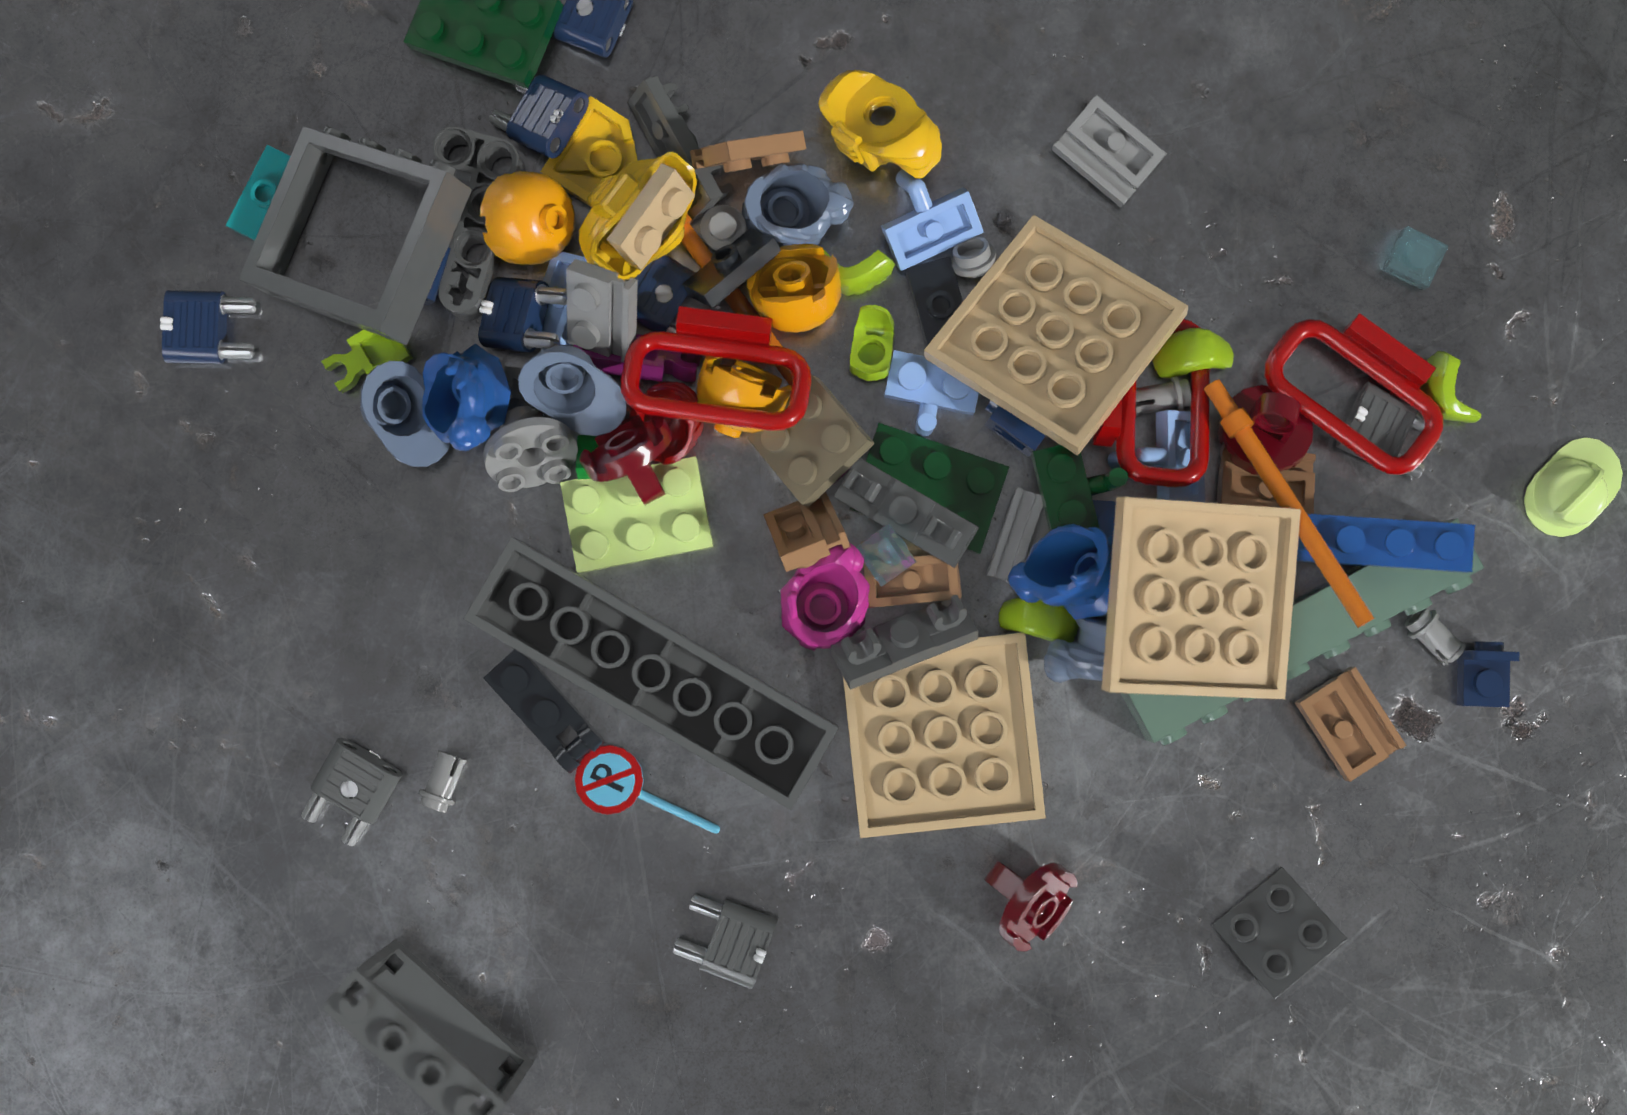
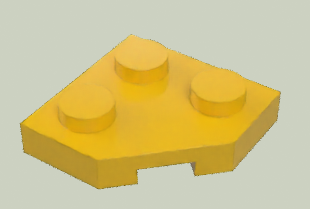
(596, 150)

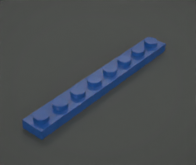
(1373, 541)

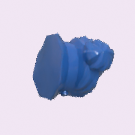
(465, 396)
(1067, 570)

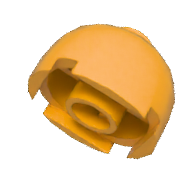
(527, 217)
(797, 288)
(740, 387)

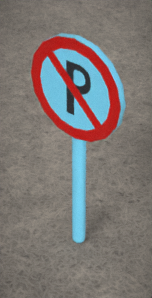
(613, 781)

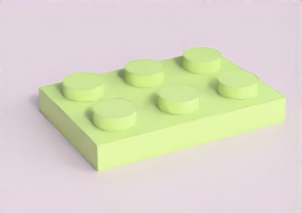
(616, 529)

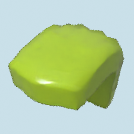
(865, 274)
(872, 343)
(1192, 351)
(1442, 389)
(1038, 620)

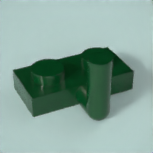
(1067, 490)

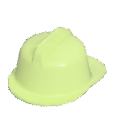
(1573, 487)

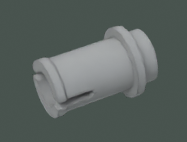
(1163, 397)
(1434, 636)
(442, 782)

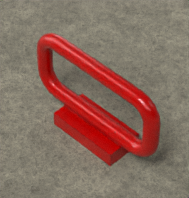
(724, 337)
(1381, 359)
(1121, 427)

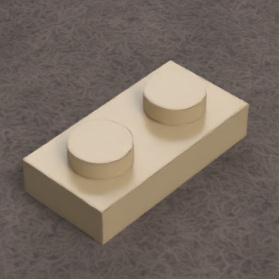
(651, 216)

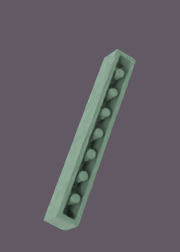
(1317, 628)

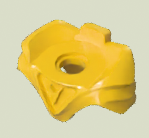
(907, 140)
(611, 201)

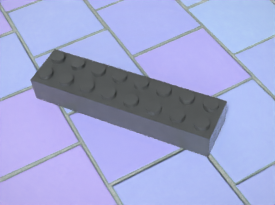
(651, 672)

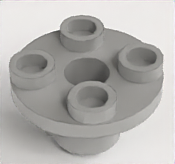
(529, 450)

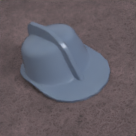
(572, 390)
(395, 413)

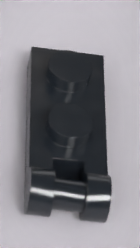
(543, 708)

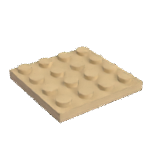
(1056, 333)
(1200, 599)
(947, 742)

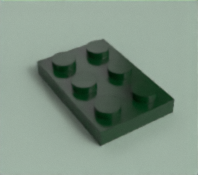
(486, 35)
(942, 473)

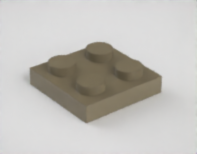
(816, 448)

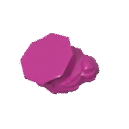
(826, 599)

